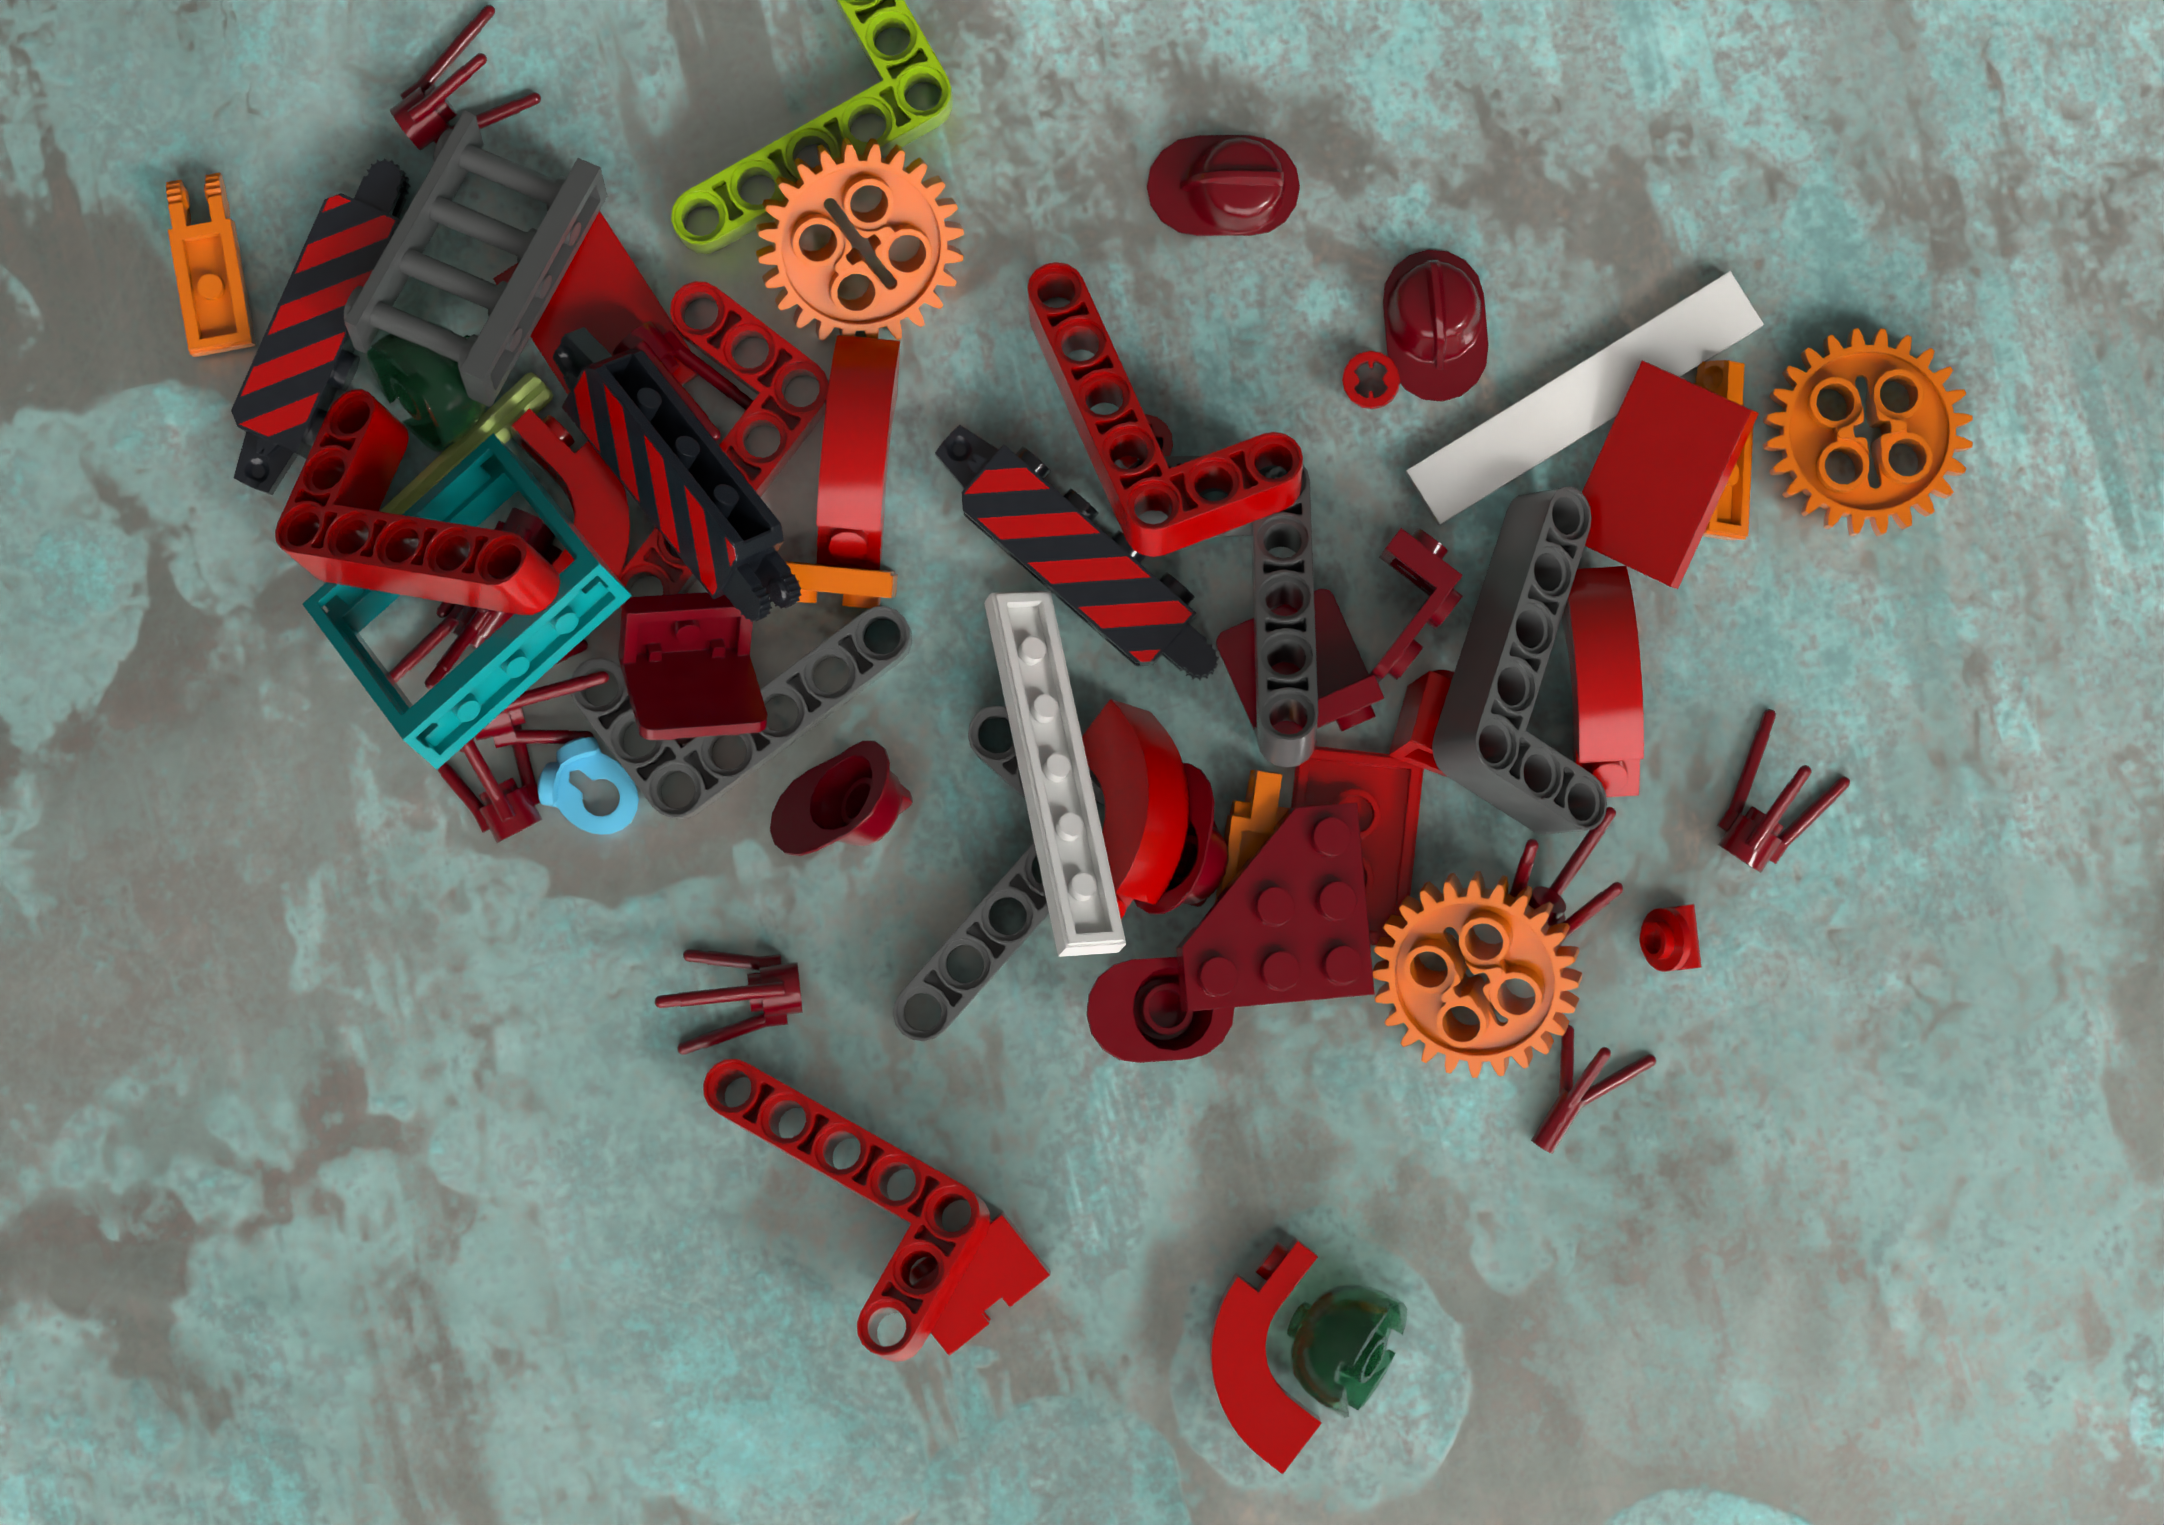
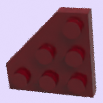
(1286, 921)

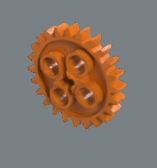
(904, 209)
(1925, 427)
(1527, 953)

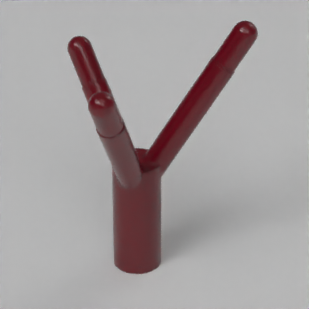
(1575, 1097)

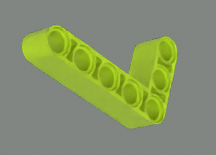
(777, 159)

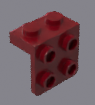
(1421, 563)
(689, 667)
(1342, 678)

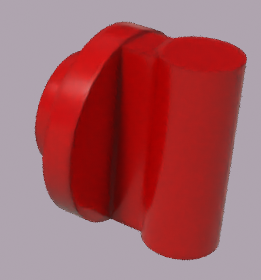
(1671, 938)

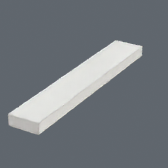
(1580, 399)
(1054, 774)

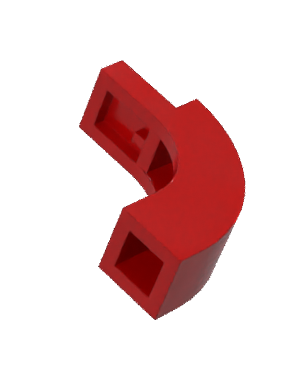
(856, 451)
(588, 482)
(1605, 678)
(1143, 800)
(1252, 1399)

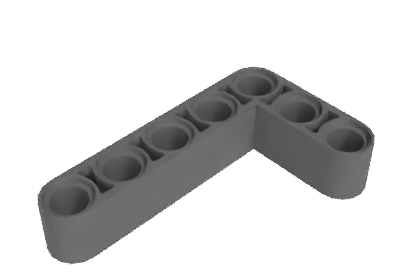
(1278, 636)
(1501, 667)
(697, 756)
(977, 928)

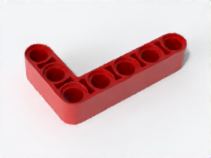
(767, 409)
(1129, 434)
(345, 540)
(869, 1179)

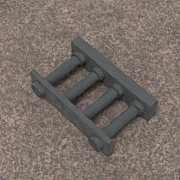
(511, 305)

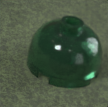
(426, 388)
(1343, 1344)

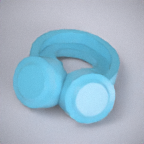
(557, 791)

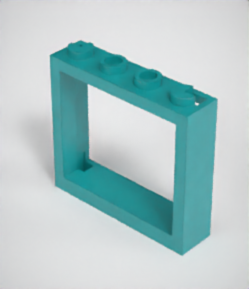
(515, 652)

